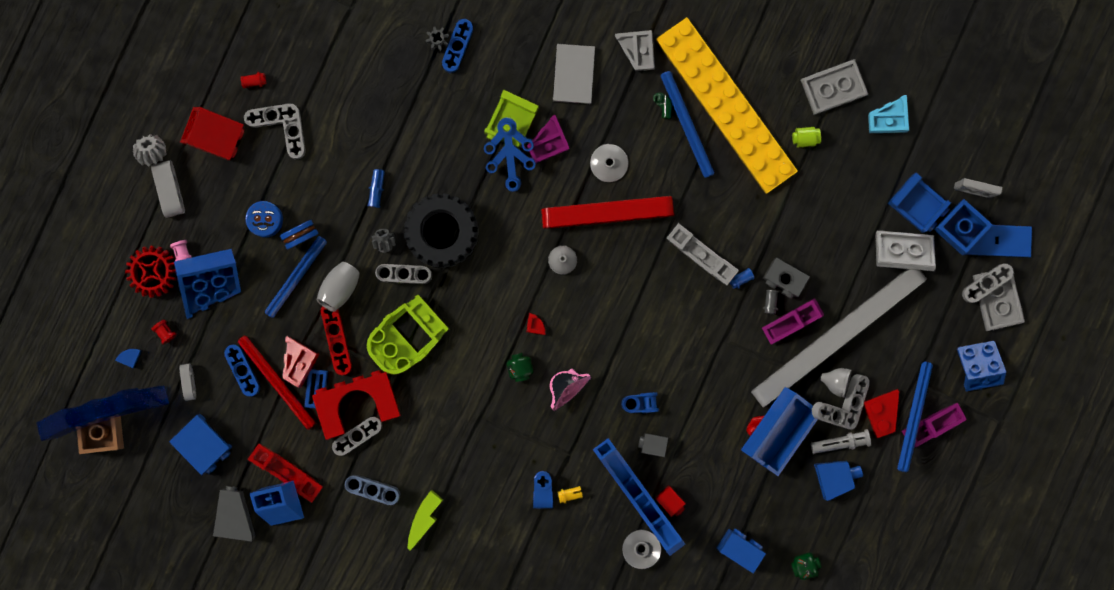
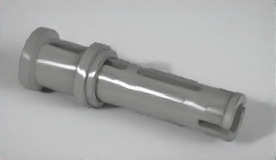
(851, 441)

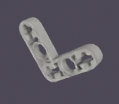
(287, 123)
(844, 413)

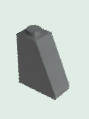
(233, 516)

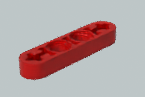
(333, 339)

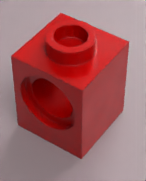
(670, 501)

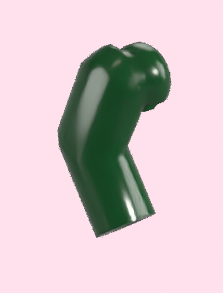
(665, 103)

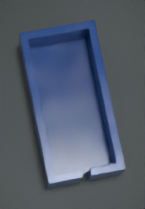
(780, 431)

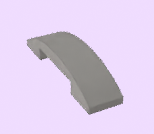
(702, 255)

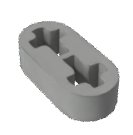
(187, 382)

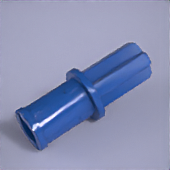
(376, 188)

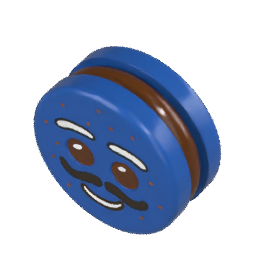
(264, 219)
(299, 234)

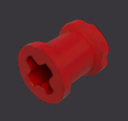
(163, 331)

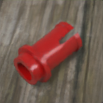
(253, 80)

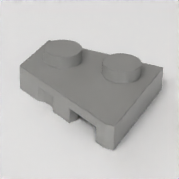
(638, 49)

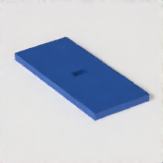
(1012, 241)

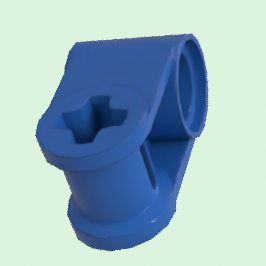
(642, 403)
(542, 493)

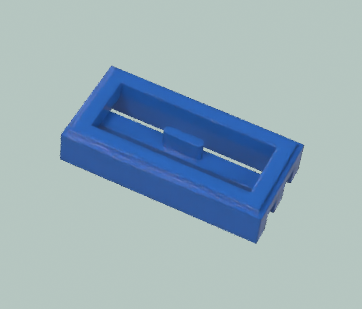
(309, 383)

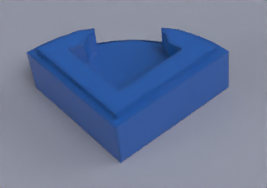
(129, 357)

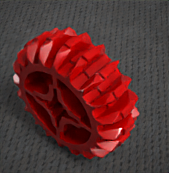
(156, 266)

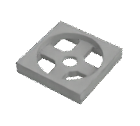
(977, 188)

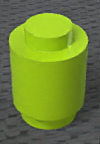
(806, 137)

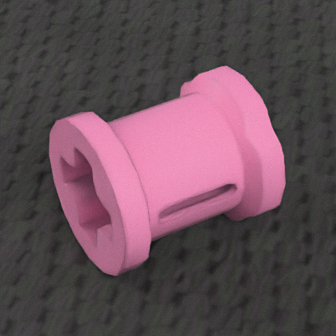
(180, 250)

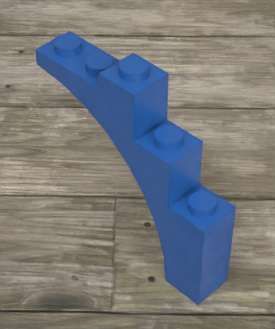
(639, 496)

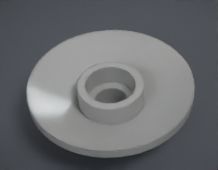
(602, 170)
(641, 559)

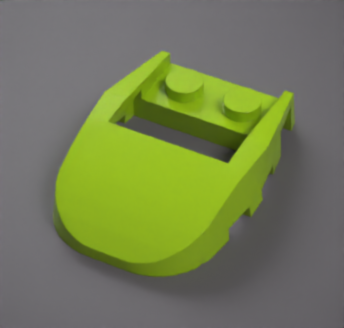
(391, 349)

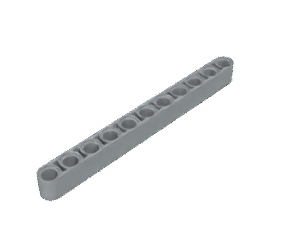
(838, 335)

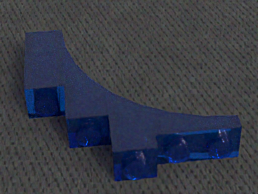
(101, 409)

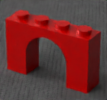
(328, 401)

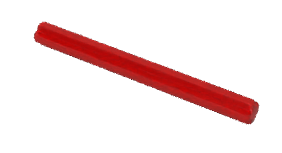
(276, 382)

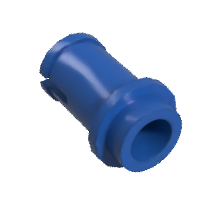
(742, 278)

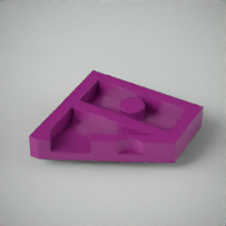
(548, 141)

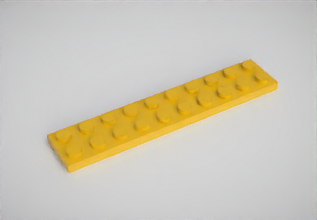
(726, 105)

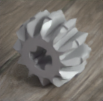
(149, 150)

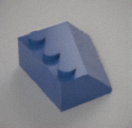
(207, 280)

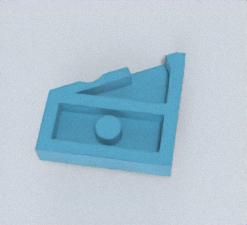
(890, 118)

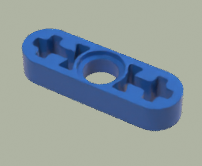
(467, 34)
(241, 355)

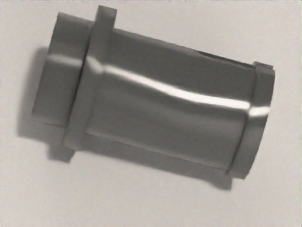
(771, 302)

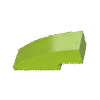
(423, 518)

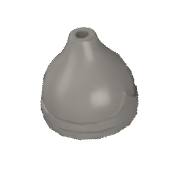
(562, 260)
(837, 381)

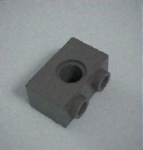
(797, 278)

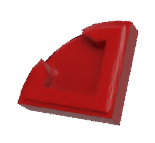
(535, 325)

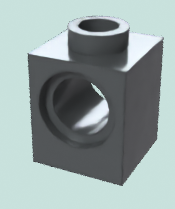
(653, 444)

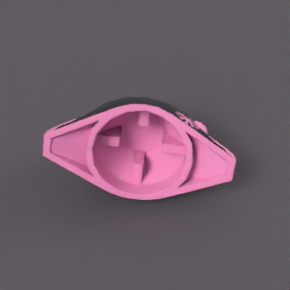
(565, 386)

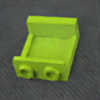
(515, 108)

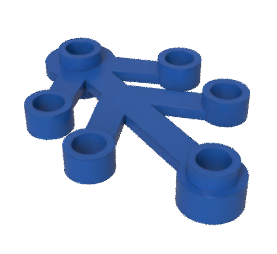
(509, 151)

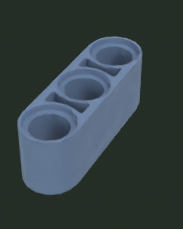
(363, 489)

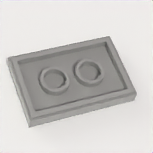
(574, 74)
(834, 87)
(905, 250)
(1002, 305)

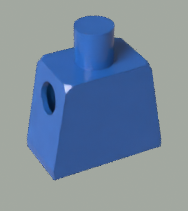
(836, 478)

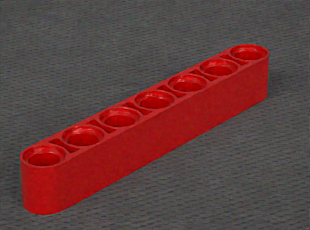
(607, 212)

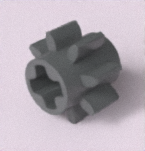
(436, 33)
(383, 240)

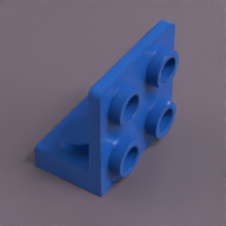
(982, 365)

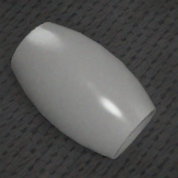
(338, 286)

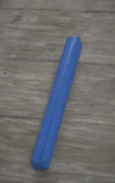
(687, 124)
(915, 417)

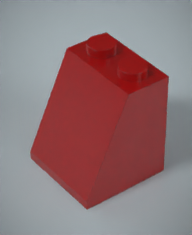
(212, 133)

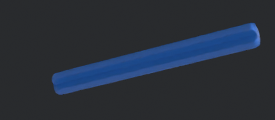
(295, 277)

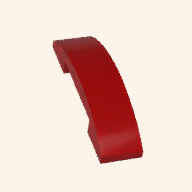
(285, 471)

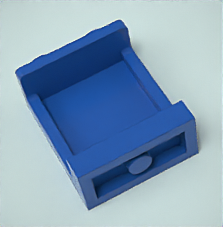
(919, 204)
(201, 445)

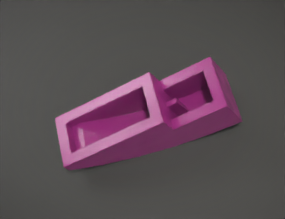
(793, 321)
(938, 423)

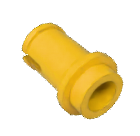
(567, 495)

